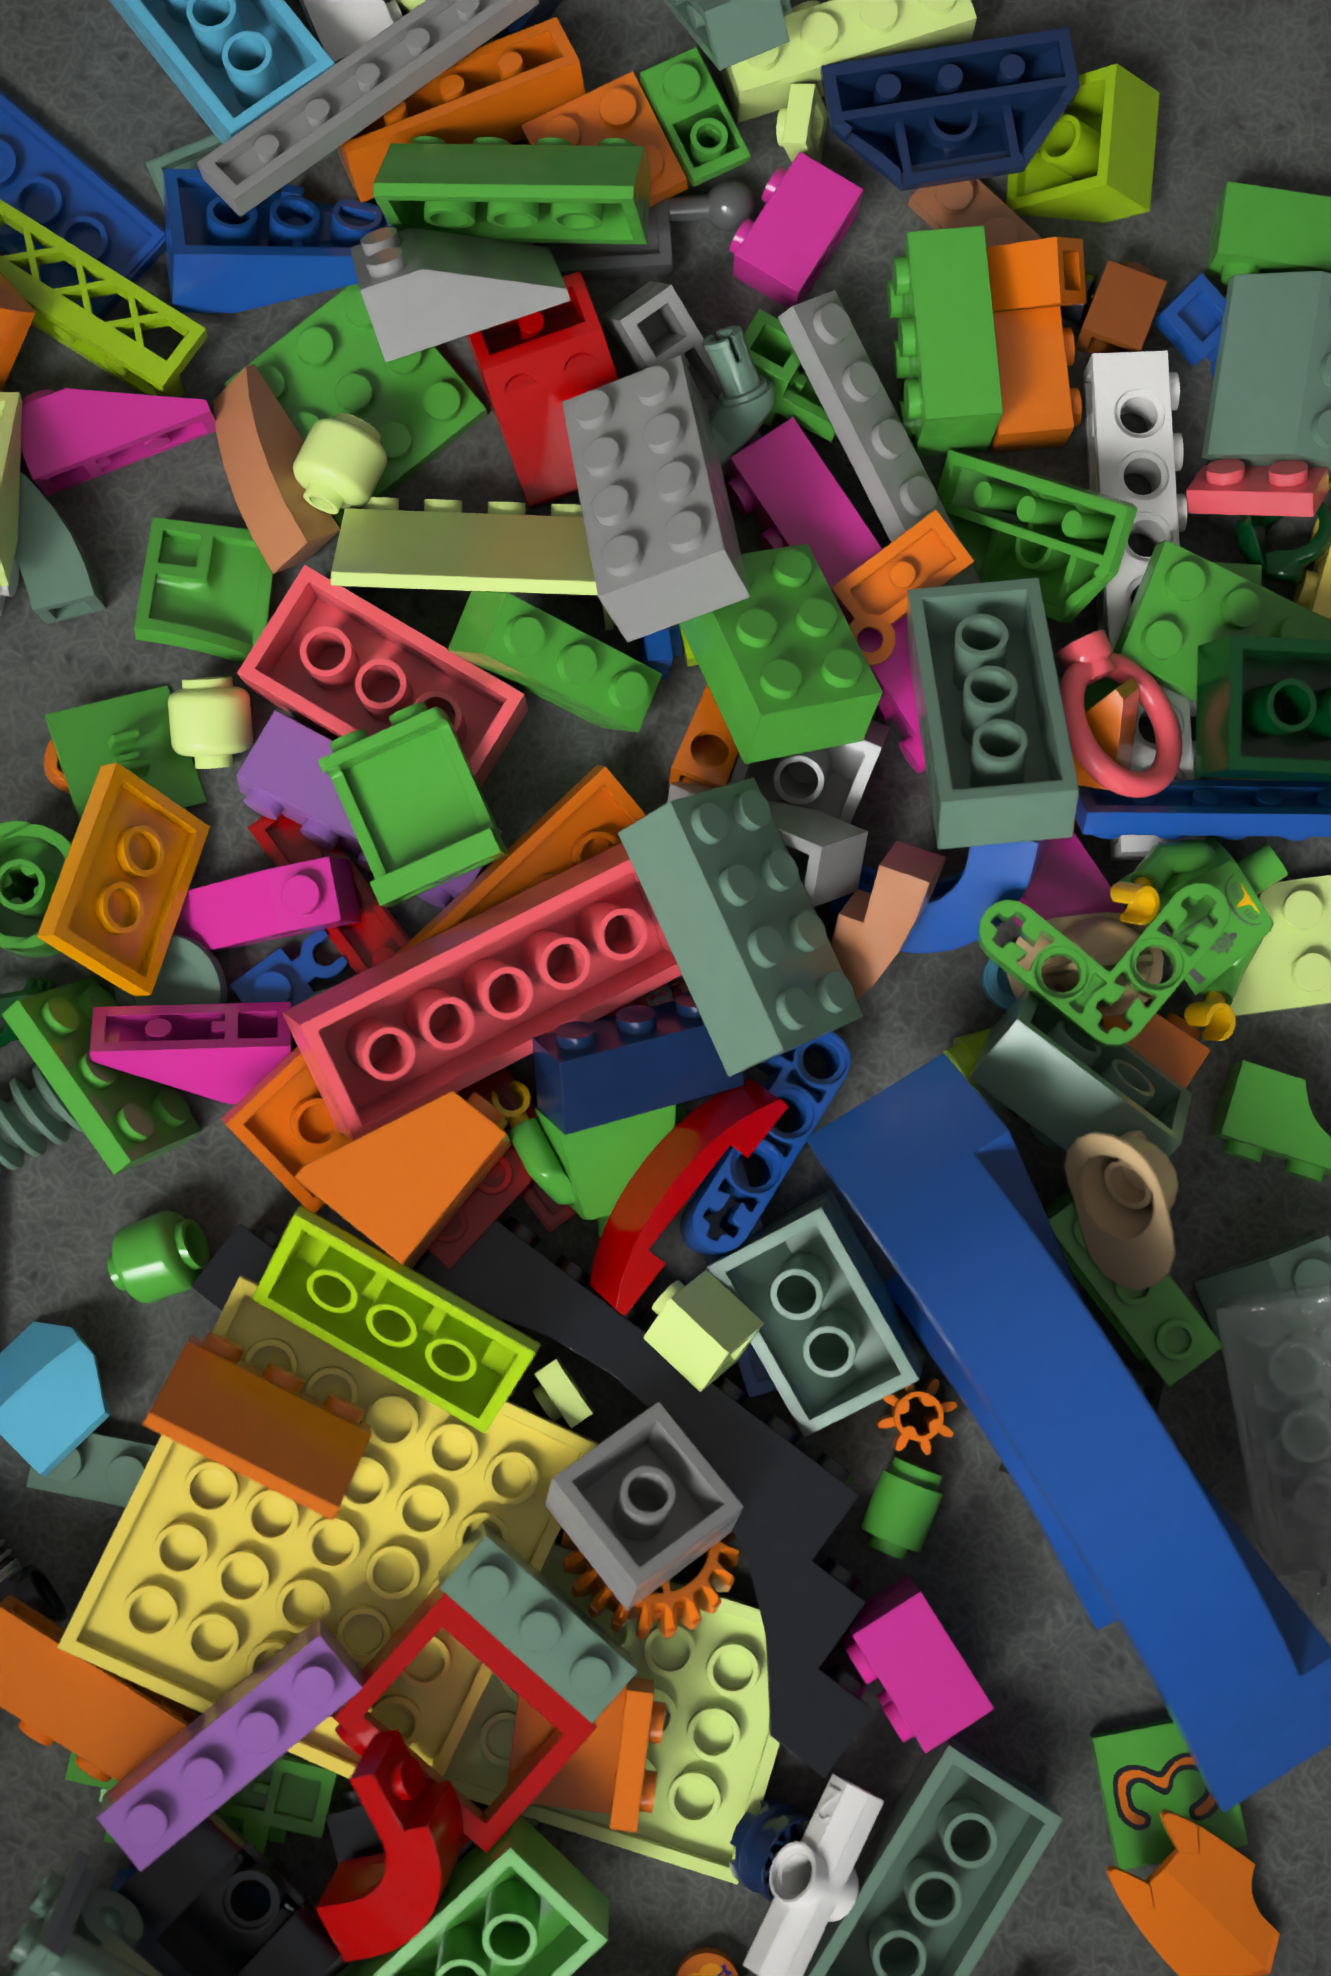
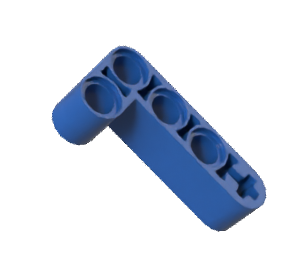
(775, 1153)

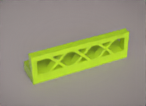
(81, 330)

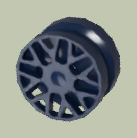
(760, 1838)

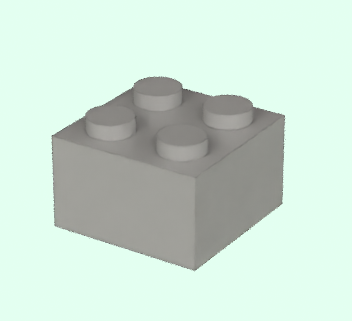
(642, 1505)

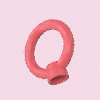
(1088, 662)

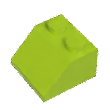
(1097, 155)

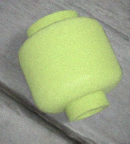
(340, 463)
(210, 721)

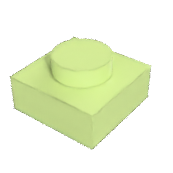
(803, 122)
(561, 1394)

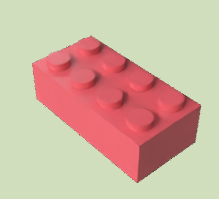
(355, 666)

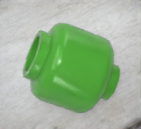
(158, 1256)

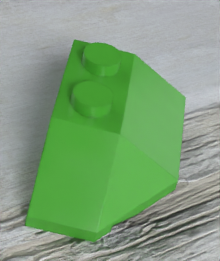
(1036, 528)

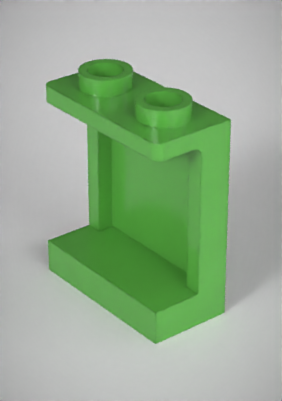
(413, 803)

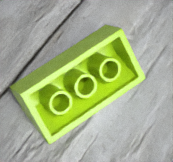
(394, 1320)

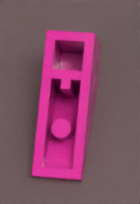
(90, 432)
(271, 904)
(194, 1047)

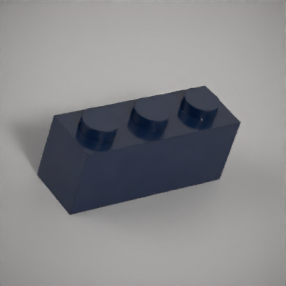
(627, 1065)

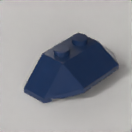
(953, 107)

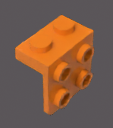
(608, 1766)

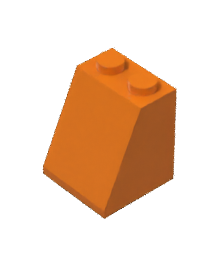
(411, 1173)

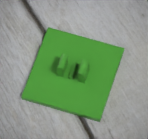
(124, 731)

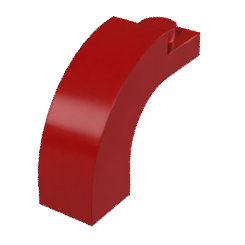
(390, 1896)

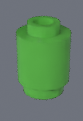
(902, 1508)

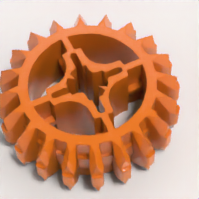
(662, 1604)

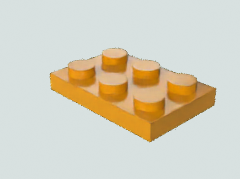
(124, 881)

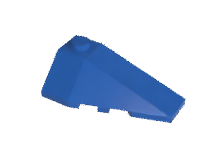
(262, 258)

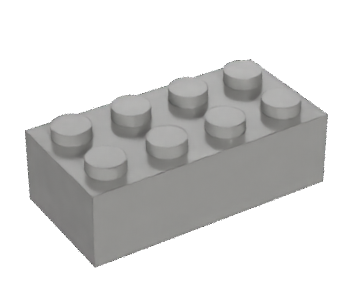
(654, 500)

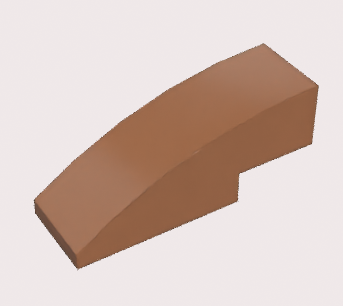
(258, 458)
(878, 924)

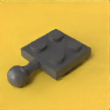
(724, 206)

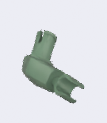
(744, 397)

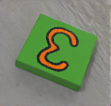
(1149, 1771)

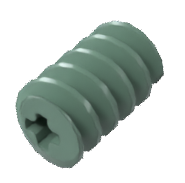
(31, 1119)

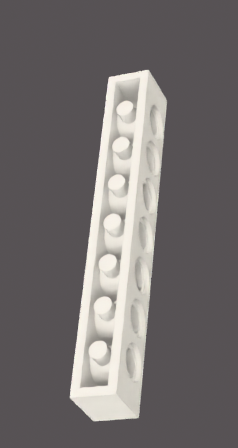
(1144, 387)

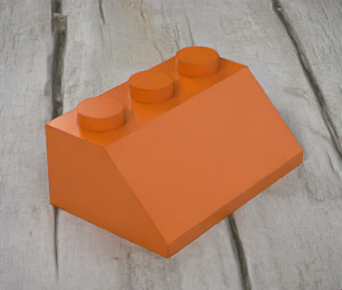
(261, 1423)

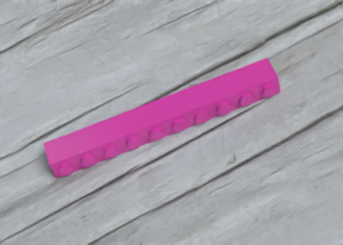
(803, 504)

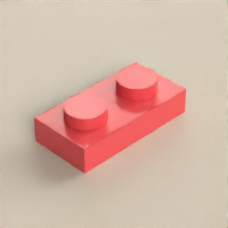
(1271, 490)

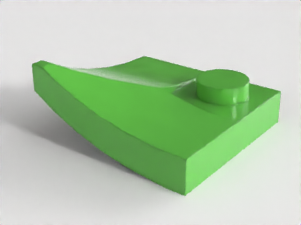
(203, 589)

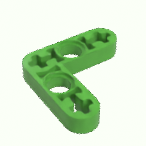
(1095, 981)

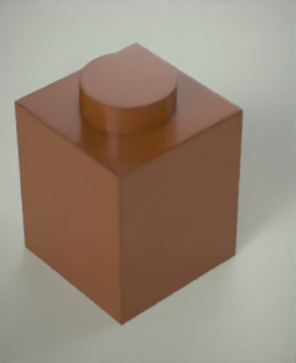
(1121, 309)

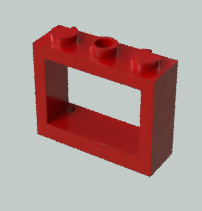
(440, 1611)

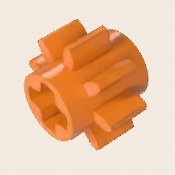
(932, 1422)

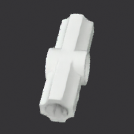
(814, 1880)

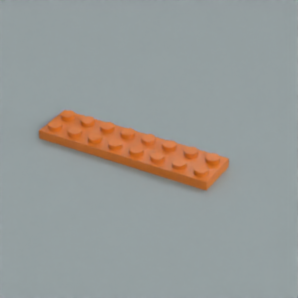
(285, 1114)

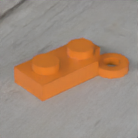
(879, 588)

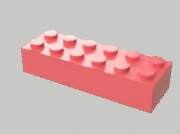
(482, 993)

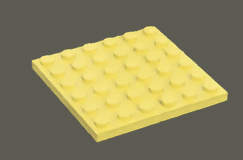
(227, 1572)

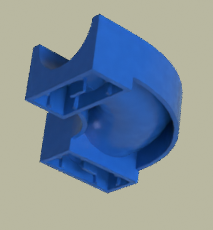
(1080, 1441)

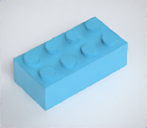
(228, 54)

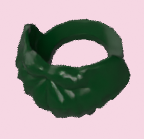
(1281, 565)

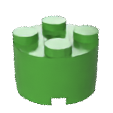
(27, 853)

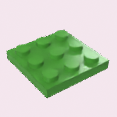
(338, 367)

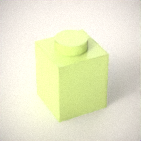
(701, 1328)

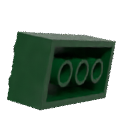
(1264, 708)

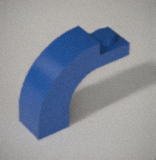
(961, 900)

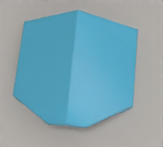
(49, 1394)

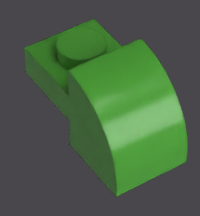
(778, 362)

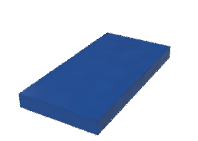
(72, 201)

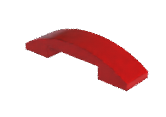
(667, 1180)

